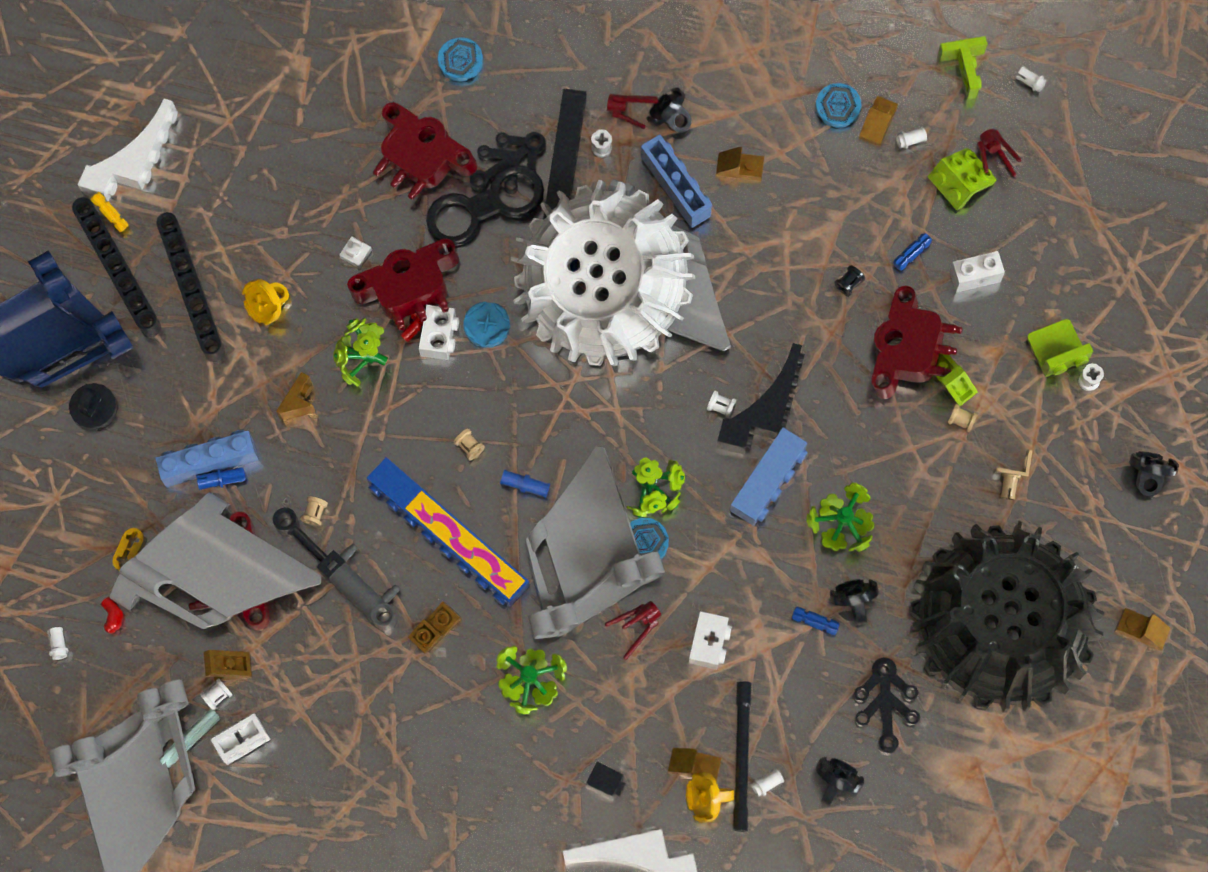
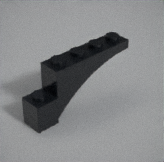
(765, 414)

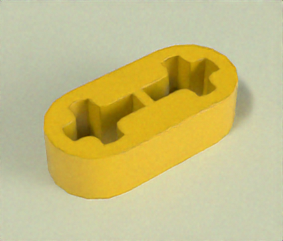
(124, 546)

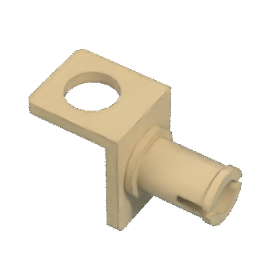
(1011, 477)

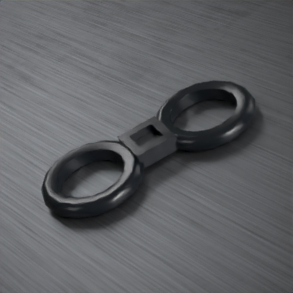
(486, 204)

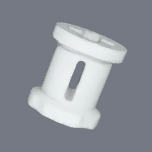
(601, 150)
(1086, 381)
(715, 399)
(216, 694)

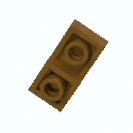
(435, 627)

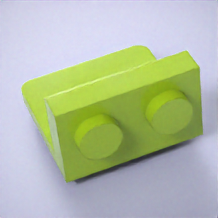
(960, 177)
(1058, 348)

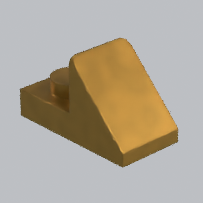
(878, 120)
(738, 165)
(293, 403)
(1144, 629)
(227, 664)
(689, 761)

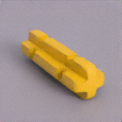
(109, 212)

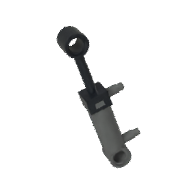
(342, 576)

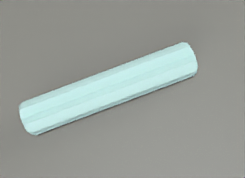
(191, 736)

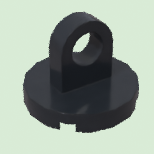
(667, 109)
(93, 406)
(1152, 467)
(855, 594)
(839, 776)

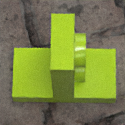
(965, 52)
(957, 381)

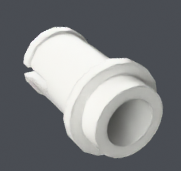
(1031, 79)
(912, 137)
(57, 643)
(767, 782)

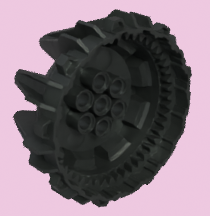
(985, 659)

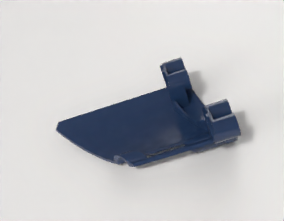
(51, 323)

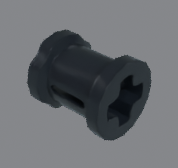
(849, 280)

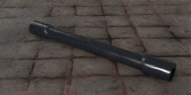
(743, 703)

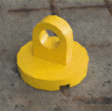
(262, 300)
(705, 796)

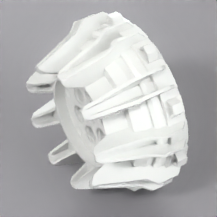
(635, 309)

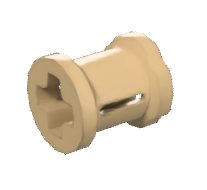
(962, 418)
(469, 444)
(313, 511)

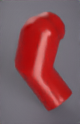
(413, 329)
(114, 617)

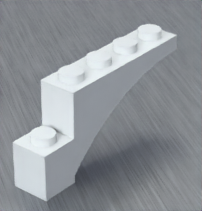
(134, 162)
(641, 851)

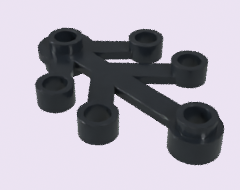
(508, 158)
(886, 701)

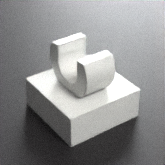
(355, 252)

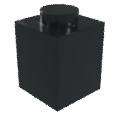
(606, 781)

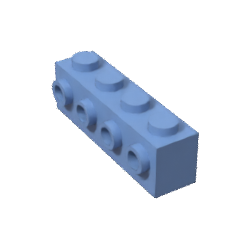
(676, 181)
(206, 458)
(769, 476)

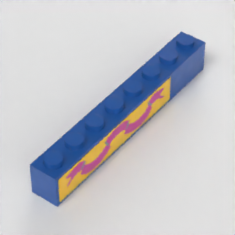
(448, 532)

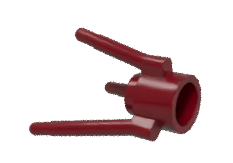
(619, 103)
(991, 141)
(645, 614)

